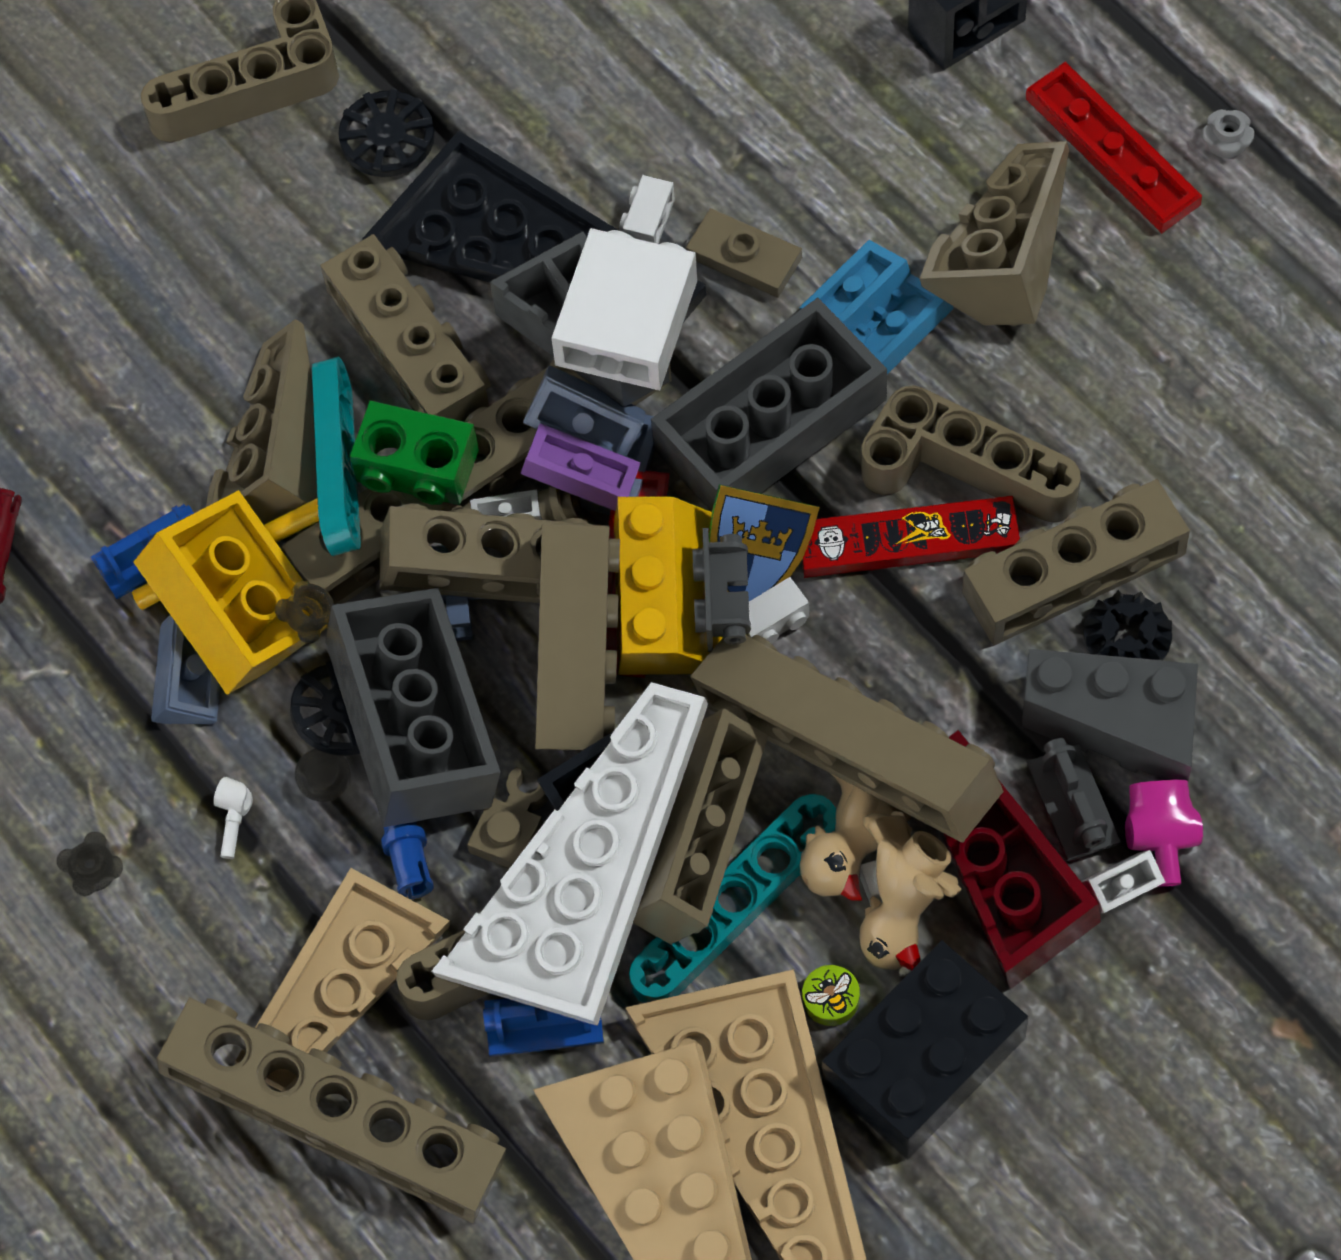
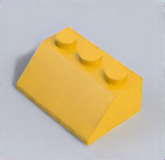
(658, 585)
(221, 587)

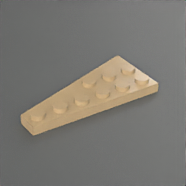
(654, 1154)

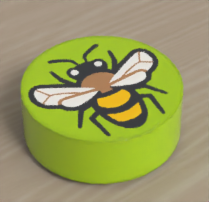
(831, 995)

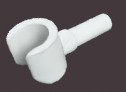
(237, 800)

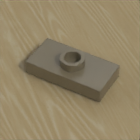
(744, 252)

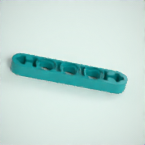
(333, 445)
(727, 925)

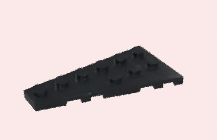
(482, 216)

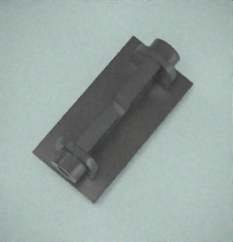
(721, 611)
(1072, 800)

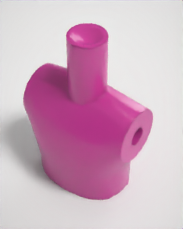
(1163, 822)

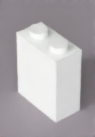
(625, 308)

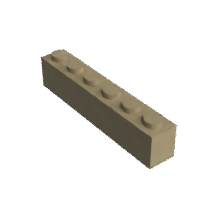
(851, 734)

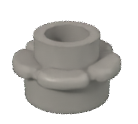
(1228, 143)

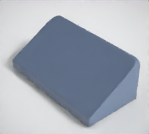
(584, 412)
(183, 684)

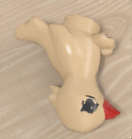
(834, 859)
(908, 880)

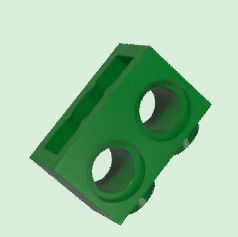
(419, 441)

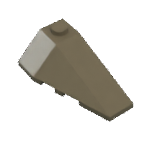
(1003, 247)
(276, 436)

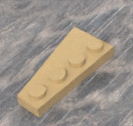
(347, 965)

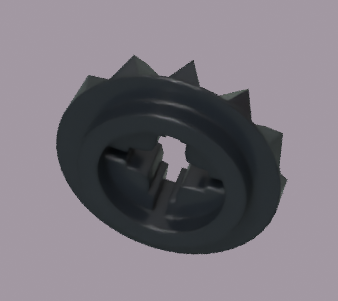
(1103, 628)

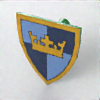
(770, 527)

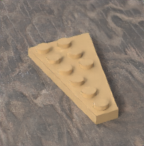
(767, 1108)

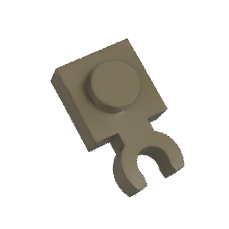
(508, 825)

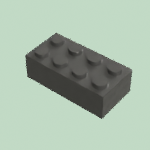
(770, 406)
(411, 707)

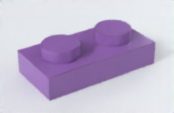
(579, 467)

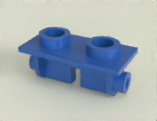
(116, 561)
(524, 1028)

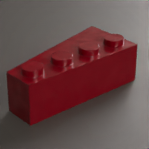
(1020, 888)

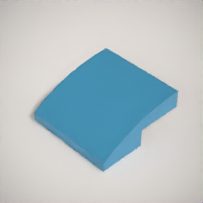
(882, 303)

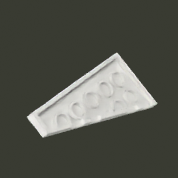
(577, 885)

